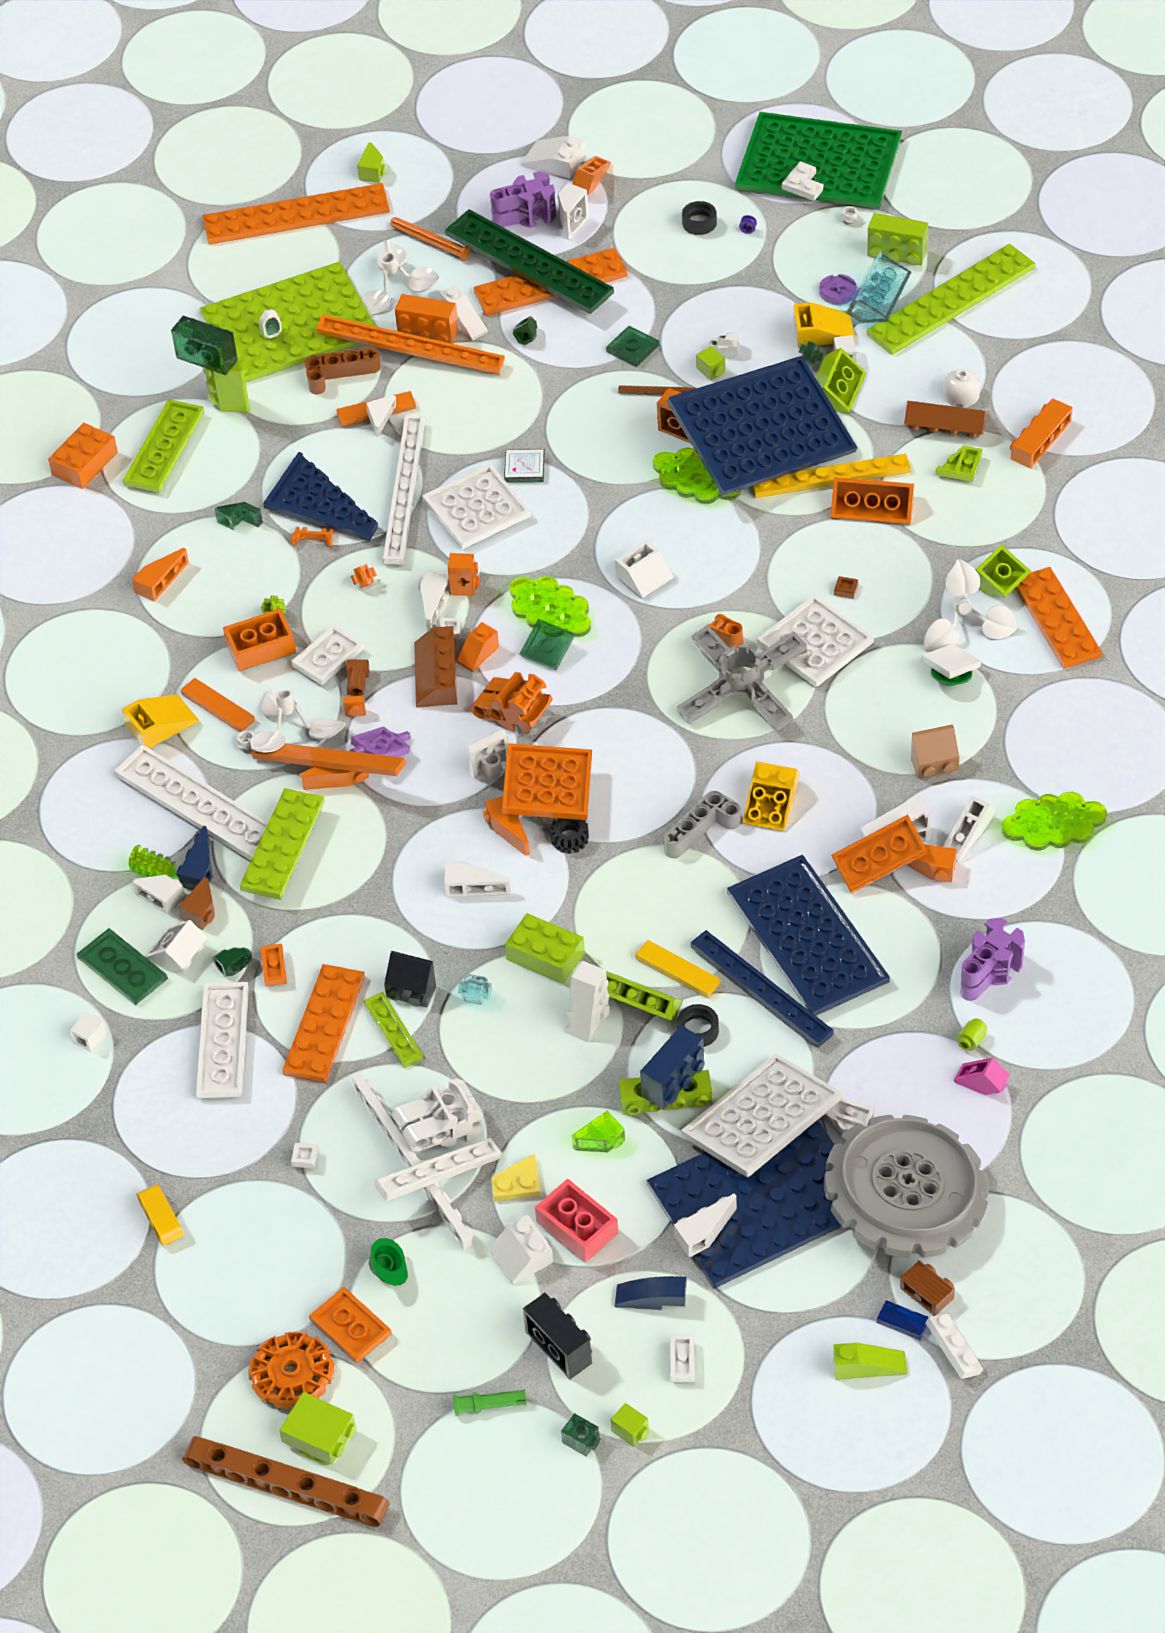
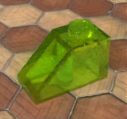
(599, 1135)

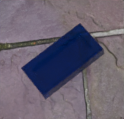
(902, 1320)

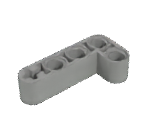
(710, 809)

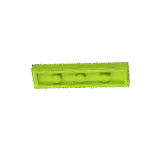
(393, 1029)

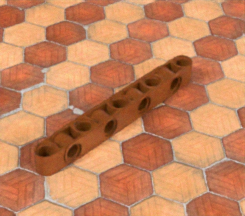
(286, 1481)

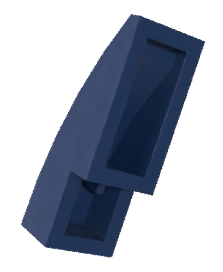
(652, 1293)

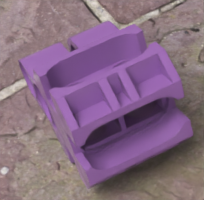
(524, 201)
(991, 959)

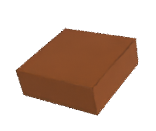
(846, 587)

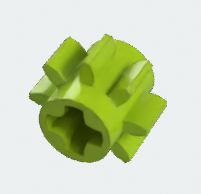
(273, 604)

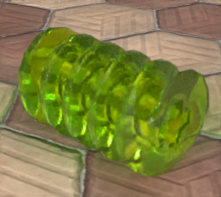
(149, 863)

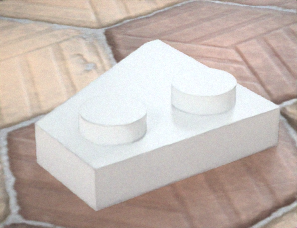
(848, 1114)

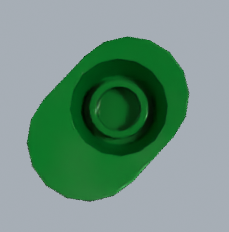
(388, 1262)

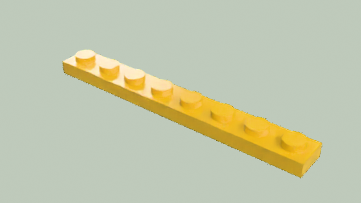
(825, 476)

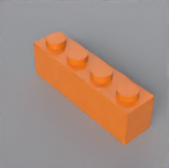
(1041, 433)

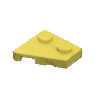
(517, 1181)

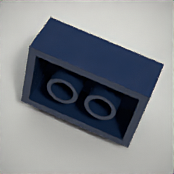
(672, 1067)

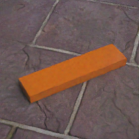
(358, 412)
(217, 705)

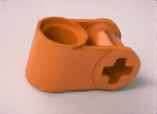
(728, 630)

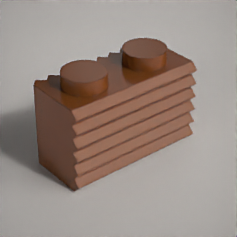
(927, 1287)

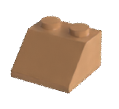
(934, 751)

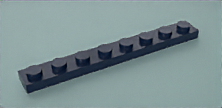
(762, 988)

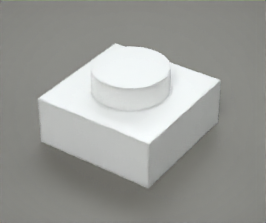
(455, 622)
(304, 1155)

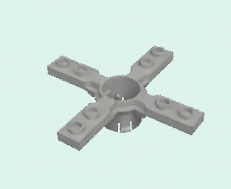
(751, 685)

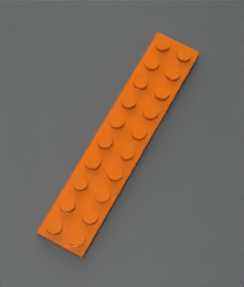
(295, 213)

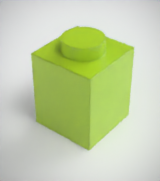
(710, 363)
(630, 1424)

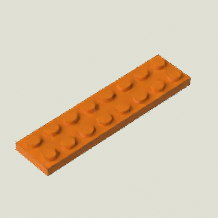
(518, 292)

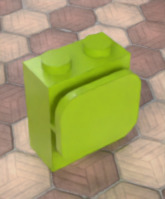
(318, 1429)

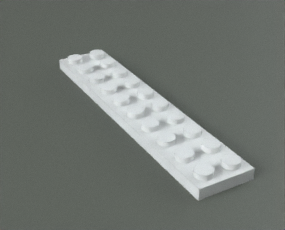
(193, 800)

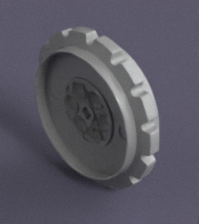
(891, 1161)

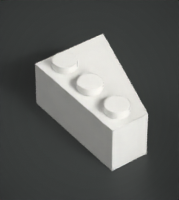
(914, 808)
(589, 1000)

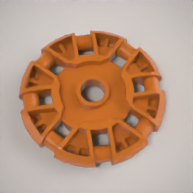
(294, 1381)

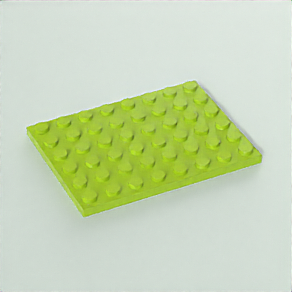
(299, 306)

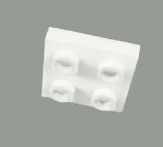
(488, 755)

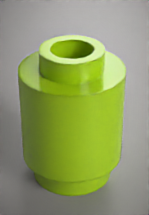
(972, 1034)

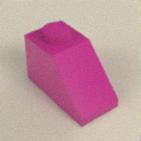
(983, 1076)

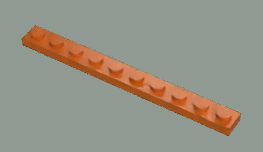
(410, 344)

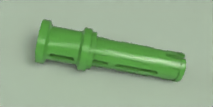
(477, 1402)

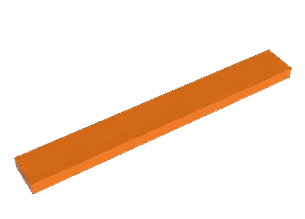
(334, 759)

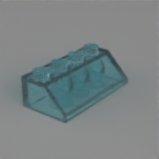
(878, 290)

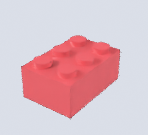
(576, 1220)

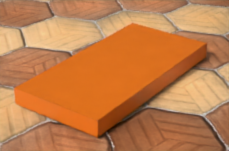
(879, 854)

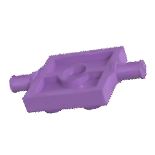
(381, 742)

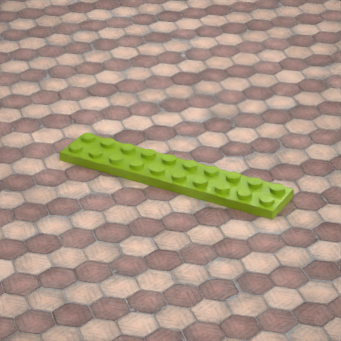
(950, 299)

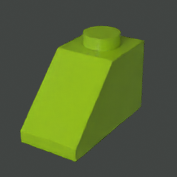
(371, 165)

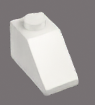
(160, 891)

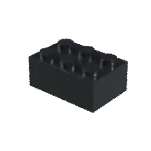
(558, 1335)

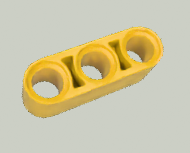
(160, 1215)

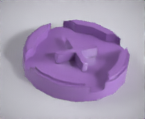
(837, 289)

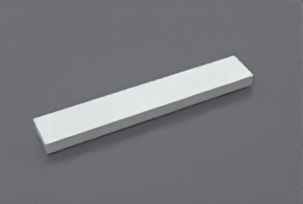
(437, 1169)

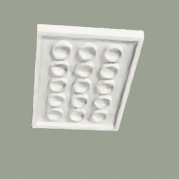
(761, 1115)

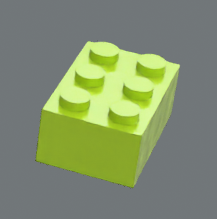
(897, 238)
(545, 948)

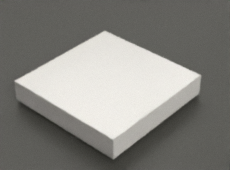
(951, 661)

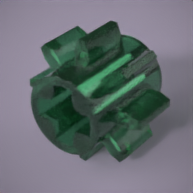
(811, 352)

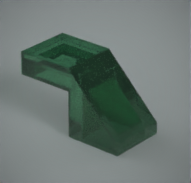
(233, 514)

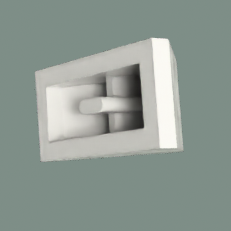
(380, 411)

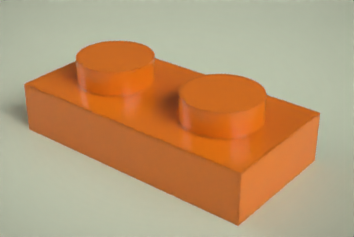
(273, 965)

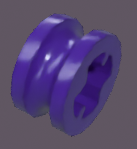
(748, 224)

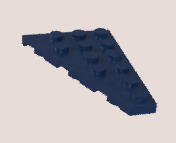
(311, 497)

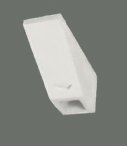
(702, 1228)

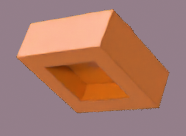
(354, 706)

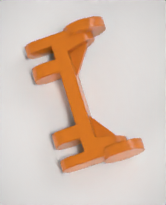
(312, 535)

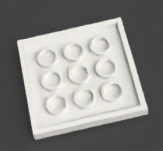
(476, 506)
(829, 638)

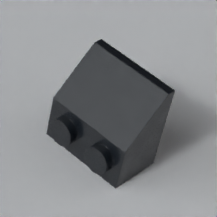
(410, 979)

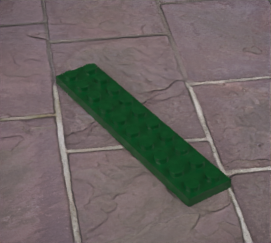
(529, 261)

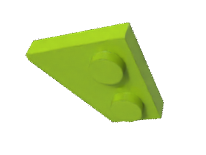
(962, 464)

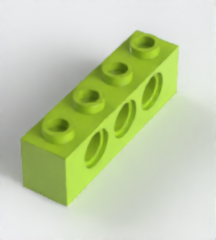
(643, 997)
(633, 1103)

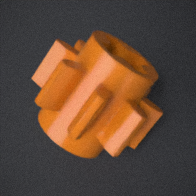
(363, 575)

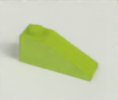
(867, 1360)

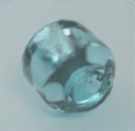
(475, 989)

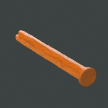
(431, 238)

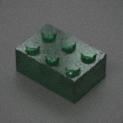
(204, 345)

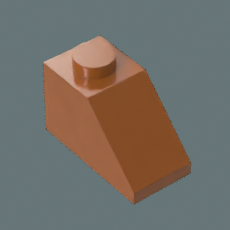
(198, 905)

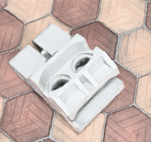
(440, 1117)

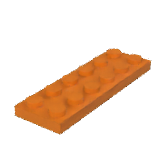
(1058, 618)
(324, 1023)

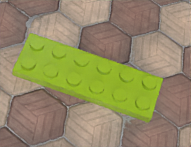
(163, 446)
(282, 843)

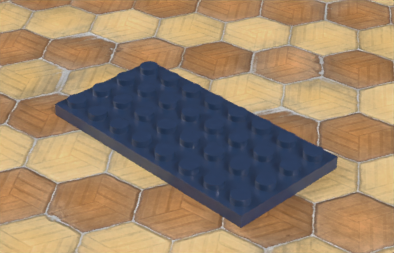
(808, 935)

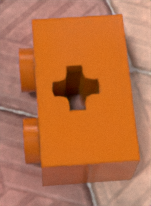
(462, 574)

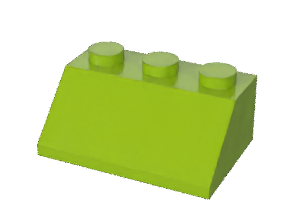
(840, 379)
(228, 391)

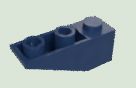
(197, 862)

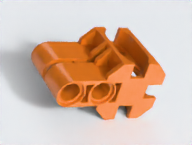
(513, 701)

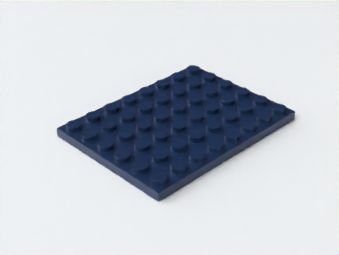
(761, 425)
(776, 1205)

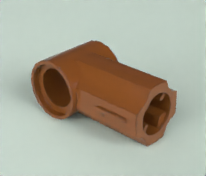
(357, 673)

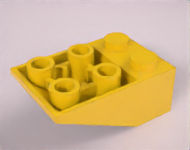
(820, 324)
(157, 718)
(771, 796)

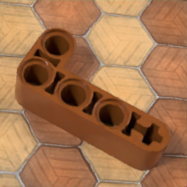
(340, 365)

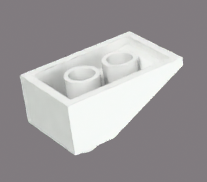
(556, 156)

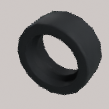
(699, 208)
(704, 1012)

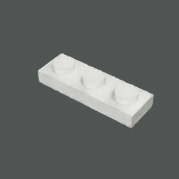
(954, 1346)

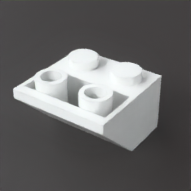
(643, 569)

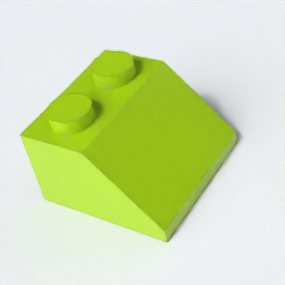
(1001, 573)

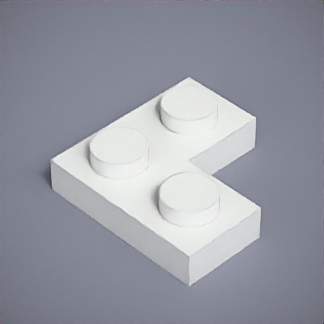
(800, 182)

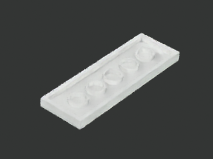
(222, 1040)

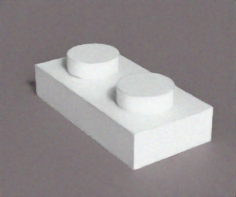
(681, 1358)

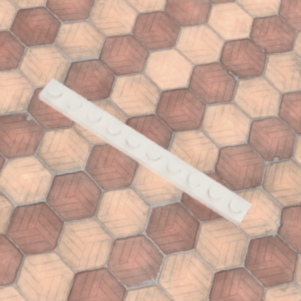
(404, 490)
(439, 1200)

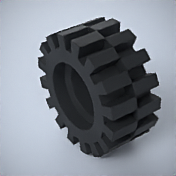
(569, 842)

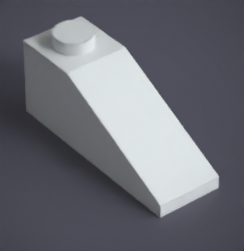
(467, 317)
(434, 593)
(969, 826)
(471, 880)

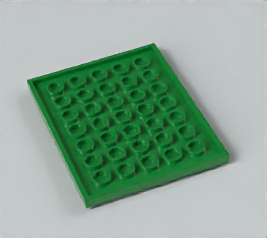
(848, 158)

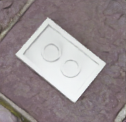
(327, 655)

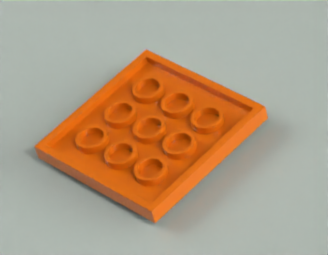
(547, 781)

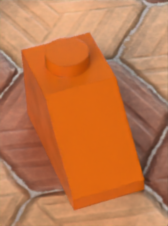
(478, 646)

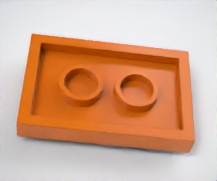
(350, 1325)

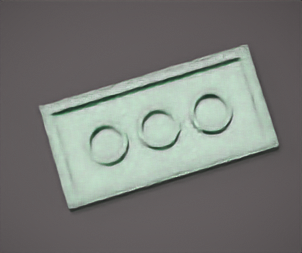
(122, 966)

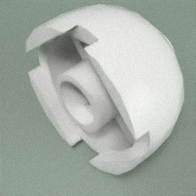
(961, 388)

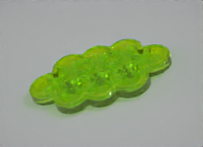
(688, 476)
(551, 603)
(1054, 821)

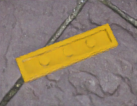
(678, 968)

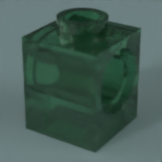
(576, 1427)

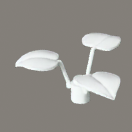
(390, 261)
(959, 582)
(281, 704)

